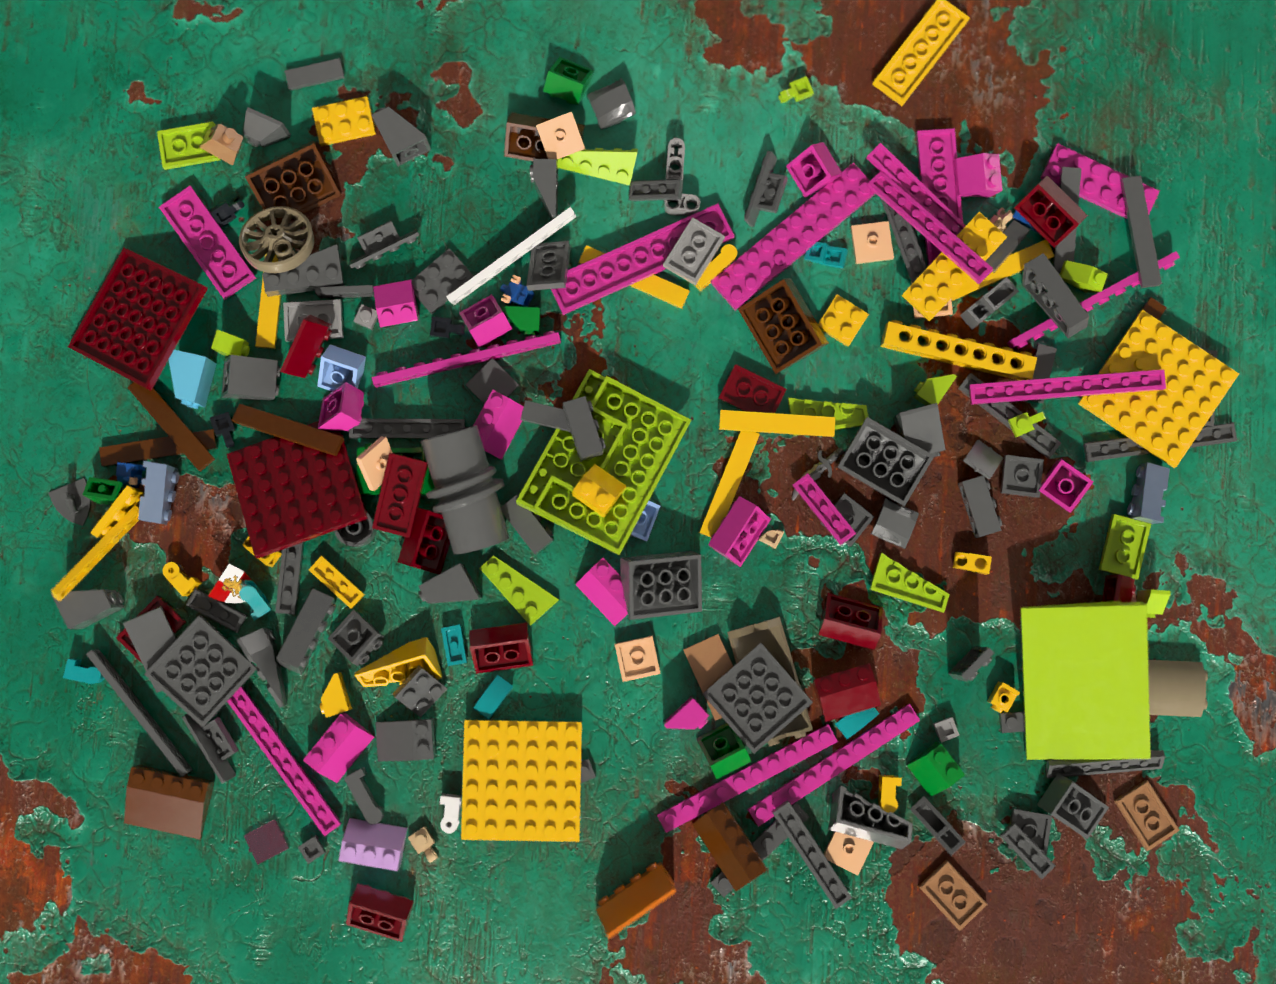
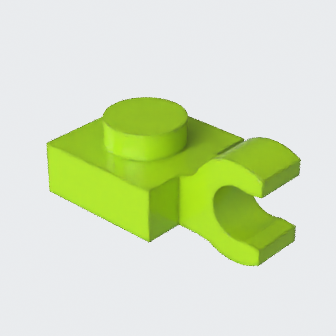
(799, 89)
(1023, 423)

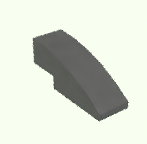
(989, 303)
(937, 826)

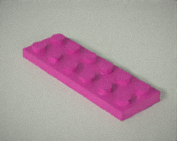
(1097, 183)
(207, 242)

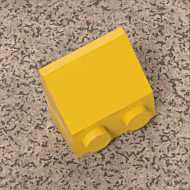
(598, 490)

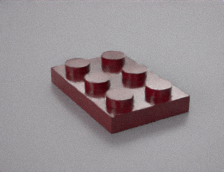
(751, 392)
(173, 617)

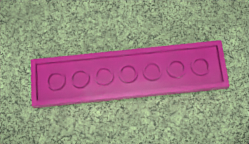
(937, 172)

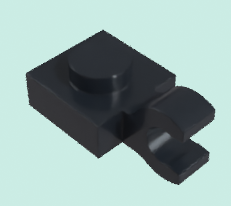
(224, 212)
(443, 327)
(223, 427)

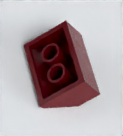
(1051, 211)
(306, 347)
(427, 544)
(1118, 588)
(851, 621)
(500, 648)
(847, 692)
(379, 912)

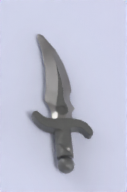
(824, 464)

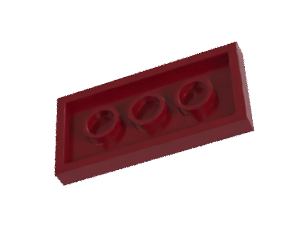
(400, 495)

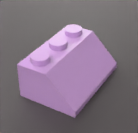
(373, 844)

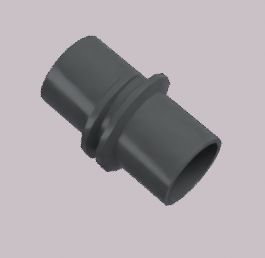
(465, 489)

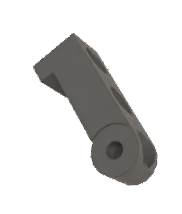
(372, 812)

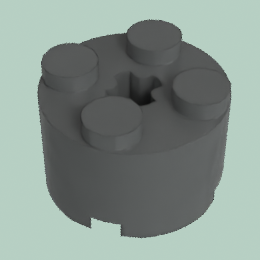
(357, 538)

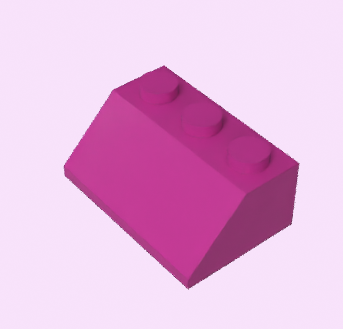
(498, 423)
(739, 531)
(605, 591)
(339, 748)

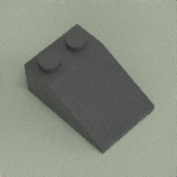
(545, 178)
(406, 740)
(1072, 805)

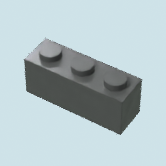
(583, 428)
(980, 506)
(527, 525)

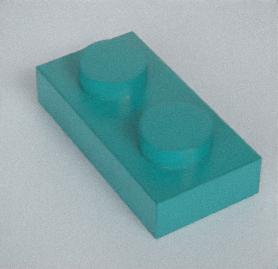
(454, 645)

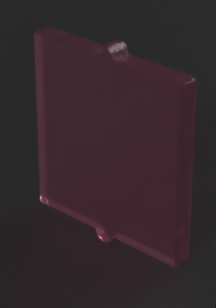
(266, 841)

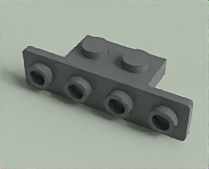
(767, 191)
(379, 241)
(215, 745)

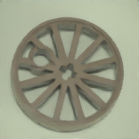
(277, 239)

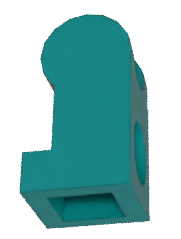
(256, 599)
(81, 673)

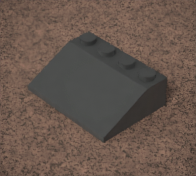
(885, 461)
(662, 584)

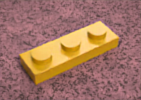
(336, 582)

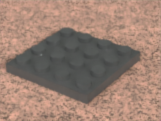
(201, 671)
(757, 698)

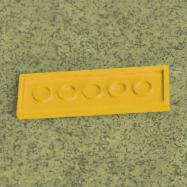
(921, 51)
(943, 276)

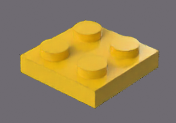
(842, 320)

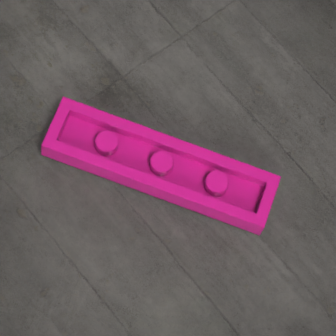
(824, 509)

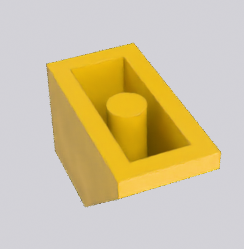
(335, 697)

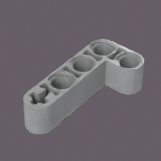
(681, 209)

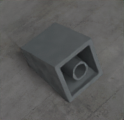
(400, 136)
(250, 378)
(922, 428)
(450, 586)
(87, 607)

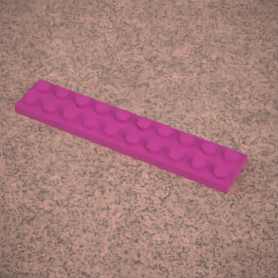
(793, 237)
(630, 262)

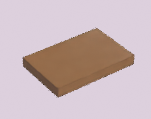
(1146, 815)
(952, 895)

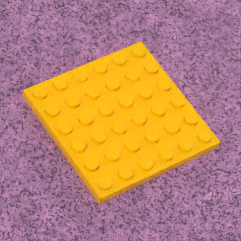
(1169, 418)
(521, 780)

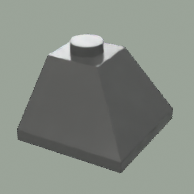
(263, 130)

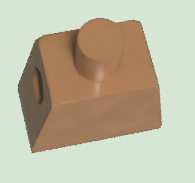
(222, 143)

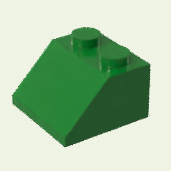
(568, 81)
(723, 750)
(935, 769)

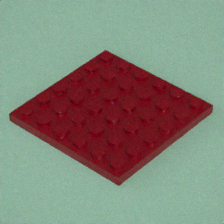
(137, 318)
(294, 492)

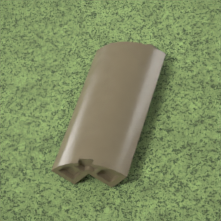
(773, 638)
(1177, 688)

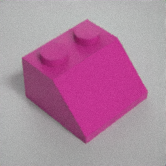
(814, 169)
(978, 175)
(395, 303)
(485, 321)
(341, 409)
(1065, 485)
(687, 716)

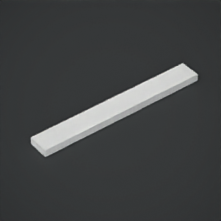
(511, 256)

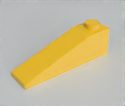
(400, 664)

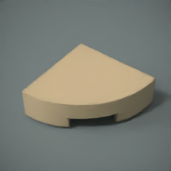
(772, 537)

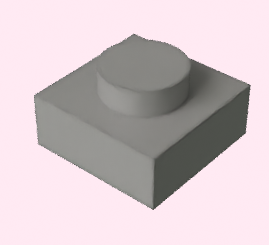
(366, 317)
(946, 729)

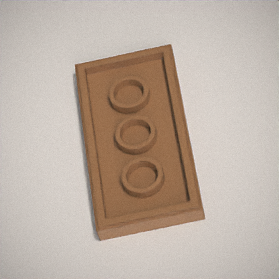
(709, 663)

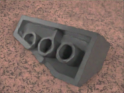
(263, 652)

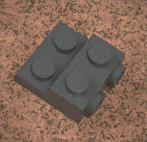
(356, 638)

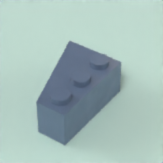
(158, 493)
(1148, 493)

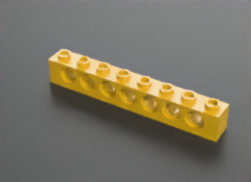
(892, 341)

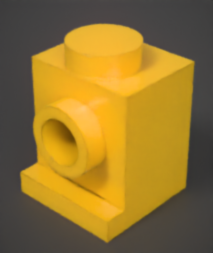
(995, 697)

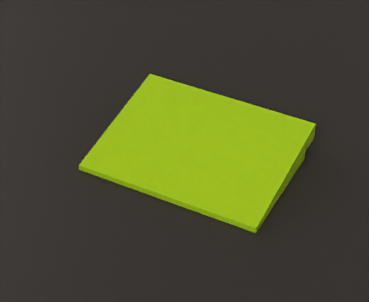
(639, 446)
(1086, 681)

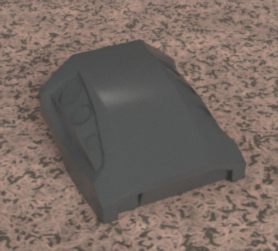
(612, 104)
(895, 523)

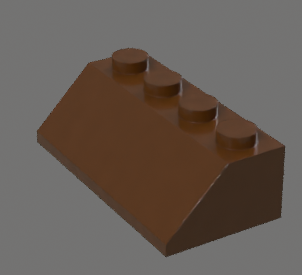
(523, 139)
(730, 846)

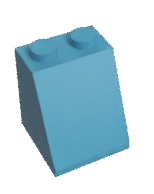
(191, 377)

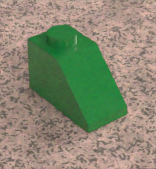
(525, 319)
(102, 490)

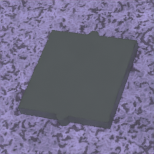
(983, 459)

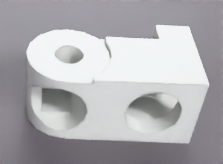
(452, 812)

